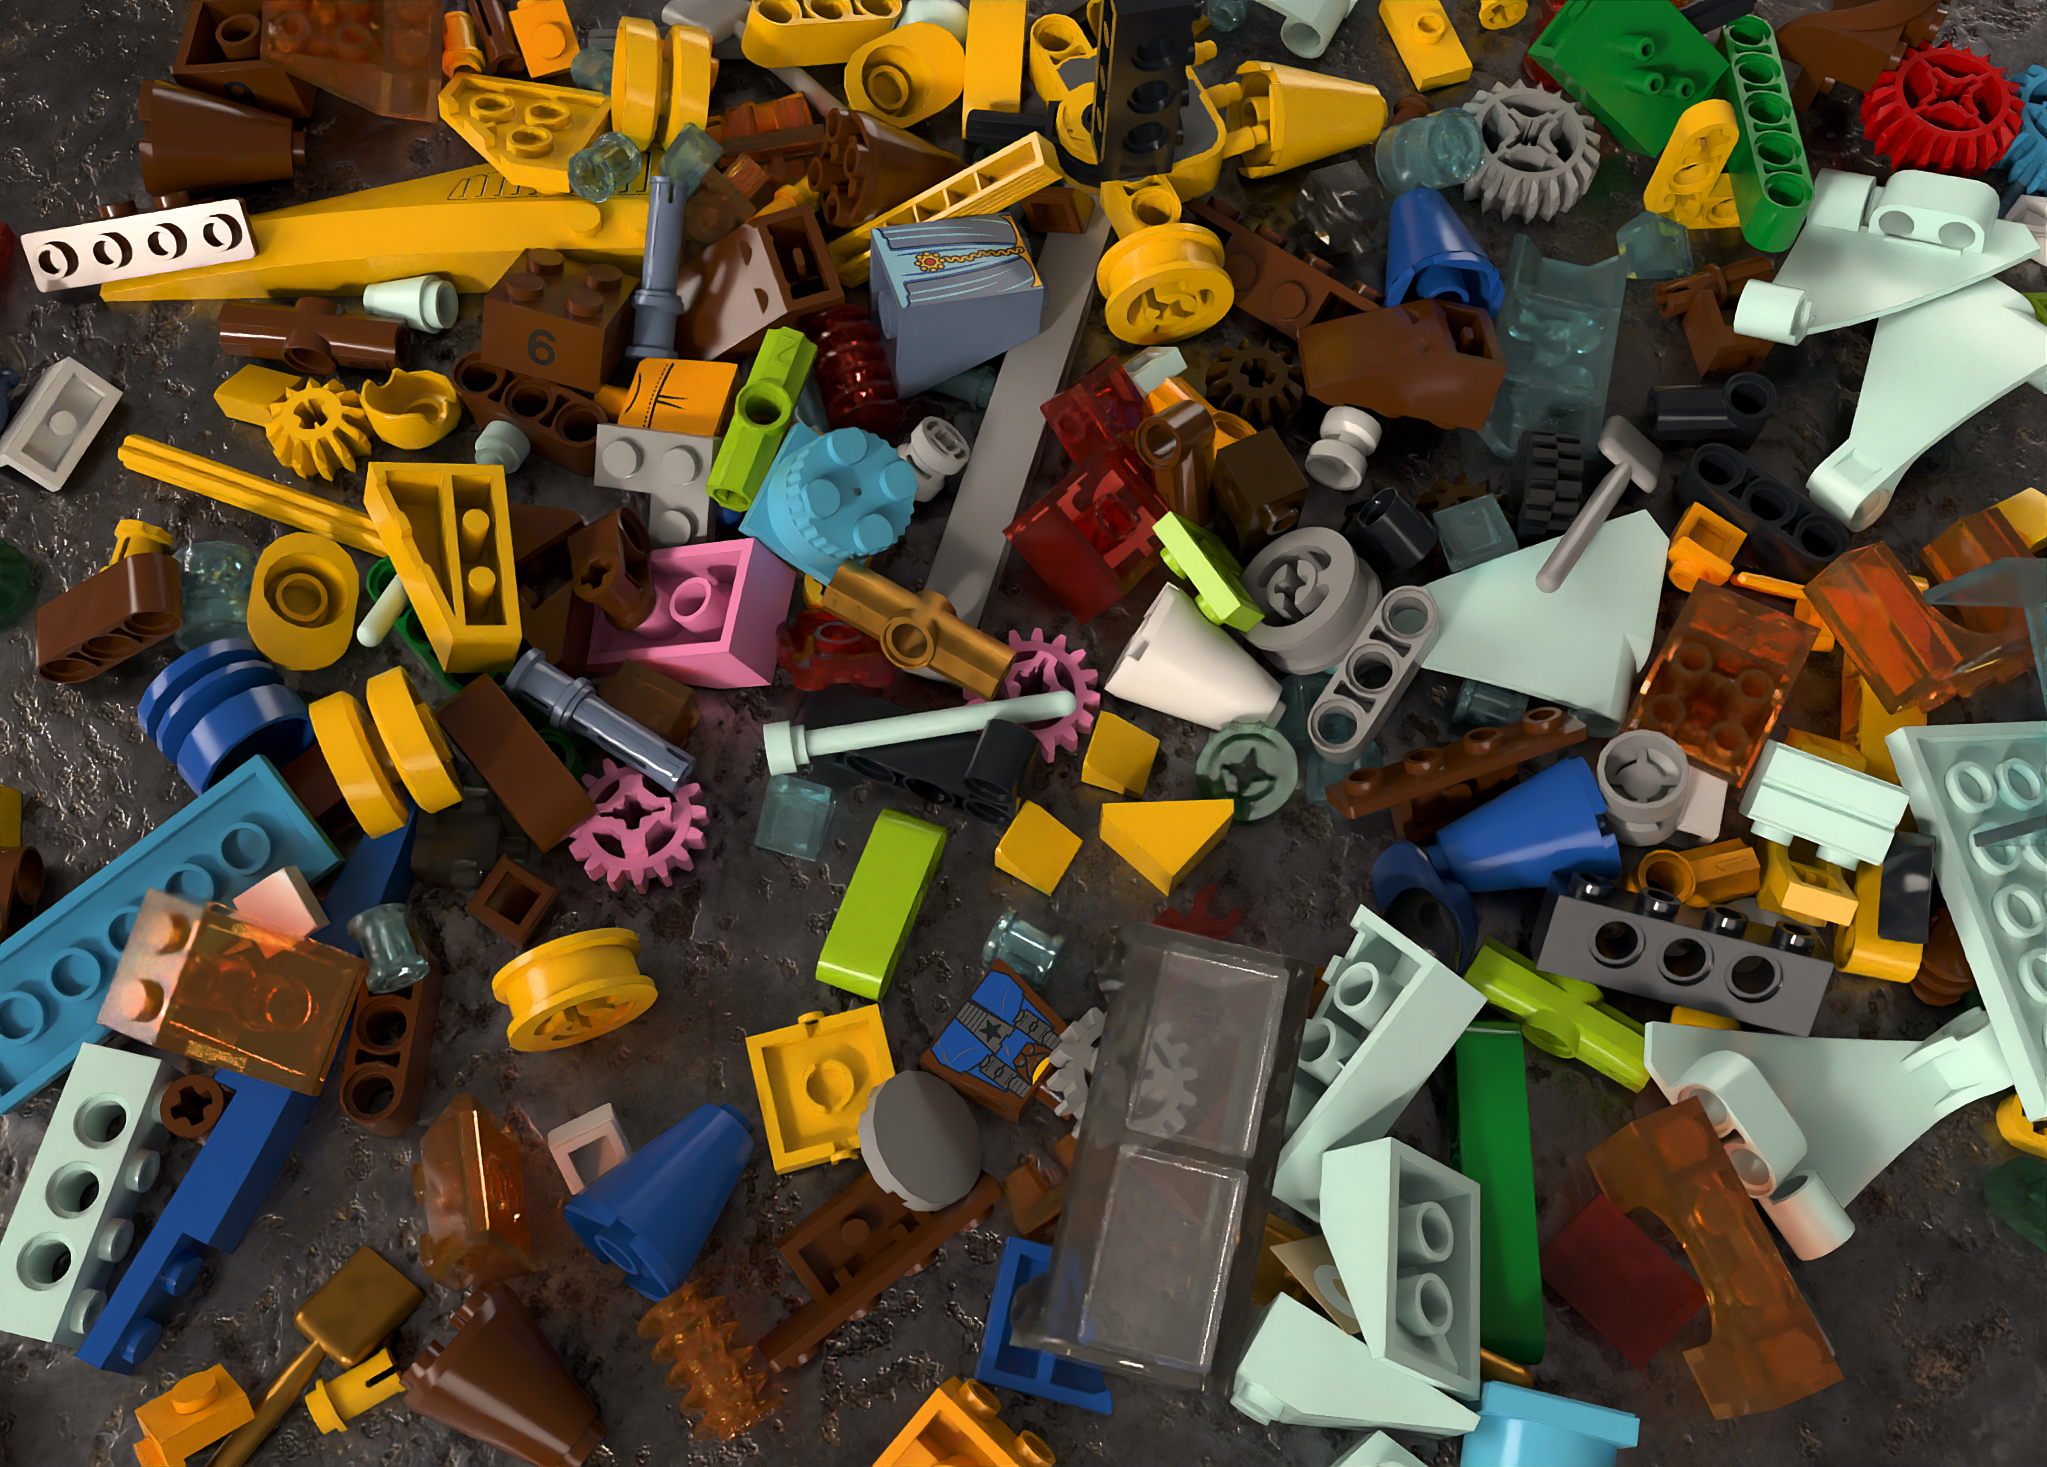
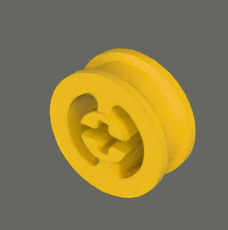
(1165, 284)
(574, 989)

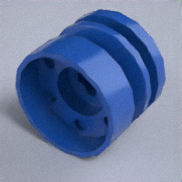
(221, 710)

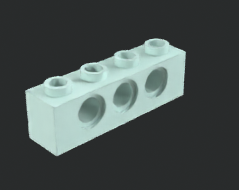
(69, 1159)

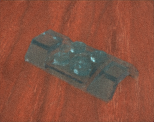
(1557, 345)

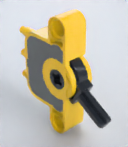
(1064, 77)

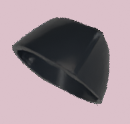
(1907, 888)

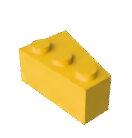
(453, 555)

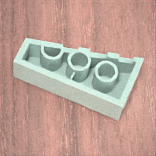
(1367, 1050)

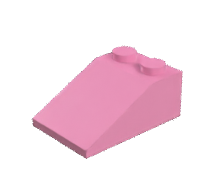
(709, 617)

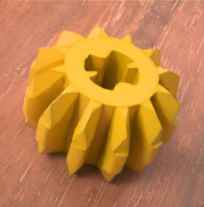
(319, 429)

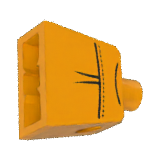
(676, 396)

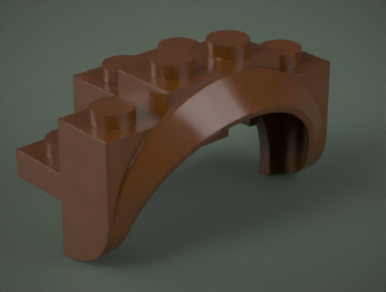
(1854, 42)

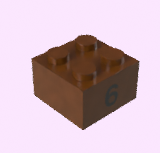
(223, 59)
(559, 319)

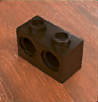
(1255, 494)

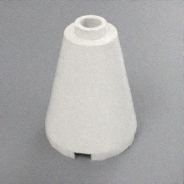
(1193, 668)

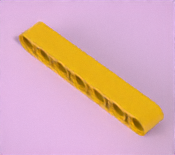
(1865, 725)

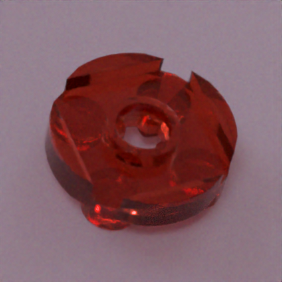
(830, 651)

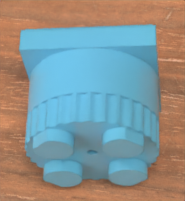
(831, 499)
(1543, 1430)

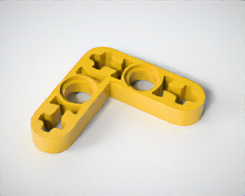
(1697, 194)

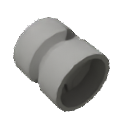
(1642, 786)

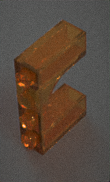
(1907, 646)
(1763, 1335)

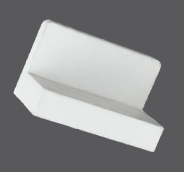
(57, 423)

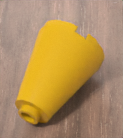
(1304, 116)

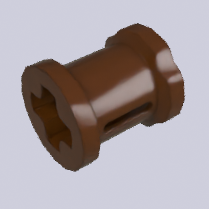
(184, 1106)

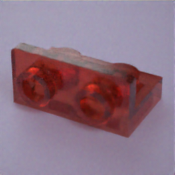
(1099, 408)

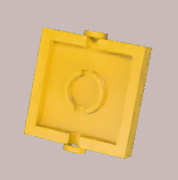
(817, 1084)

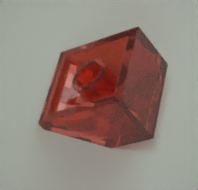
(1092, 533)

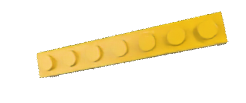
(972, 192)

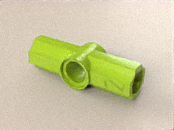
(770, 390)
(1560, 1013)

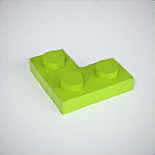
(1212, 569)

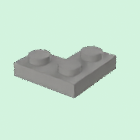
(670, 468)

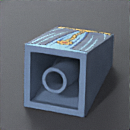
(951, 296)

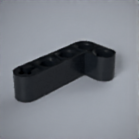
(960, 771)

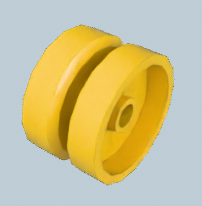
(657, 83)
(376, 757)

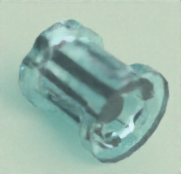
(600, 169)
(1488, 704)
(1024, 947)
(387, 948)

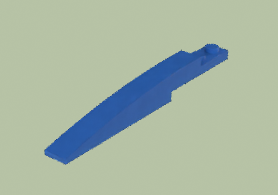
(247, 1143)

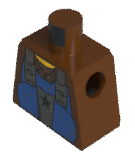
(999, 1047)

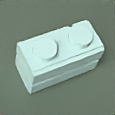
(1824, 803)

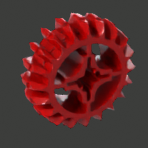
(1943, 111)

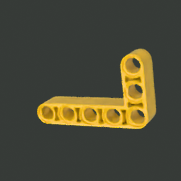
(814, 30)

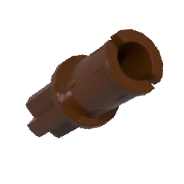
(1725, 282)

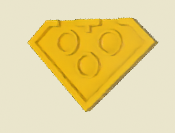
(525, 125)

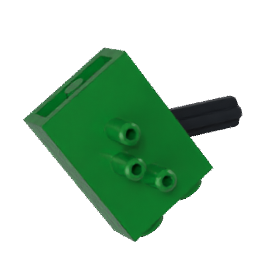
(1637, 62)

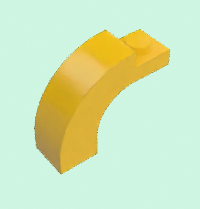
(994, 56)
(1792, 876)

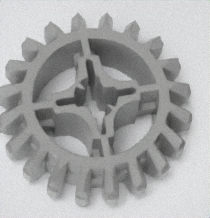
(1524, 137)

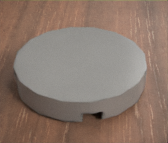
(920, 1140)

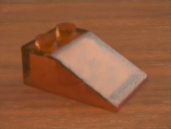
(232, 991)
(473, 1199)

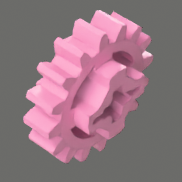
(1043, 663)
(622, 798)

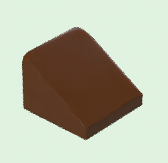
(1058, 210)
(513, 901)

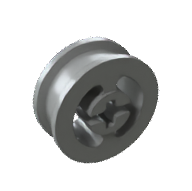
(1312, 599)

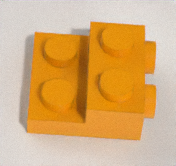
(962, 1430)

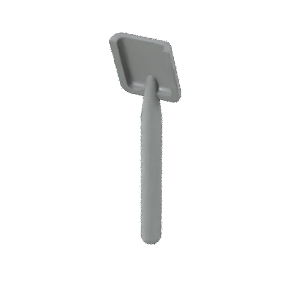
(729, 18)
(1635, 460)

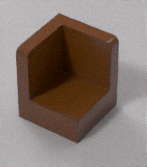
(1715, 344)

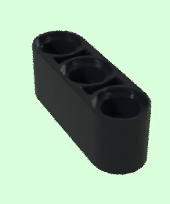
(1788, 520)

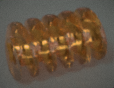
(706, 1364)

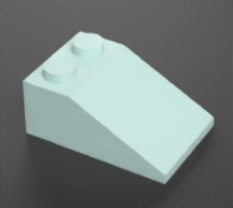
(1408, 1259)
(1316, 1375)

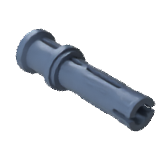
(657, 301)
(575, 707)

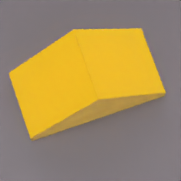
(1165, 836)

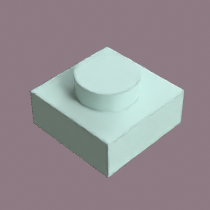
(1153, 366)

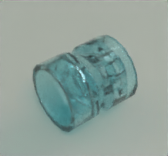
(1430, 151)
(215, 592)

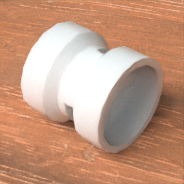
(934, 452)
(1341, 454)

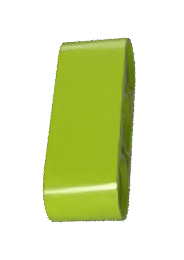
(881, 904)

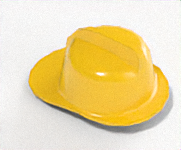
(906, 74)
(303, 602)

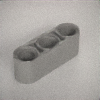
(1375, 644)

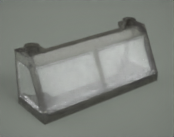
(1172, 1161)

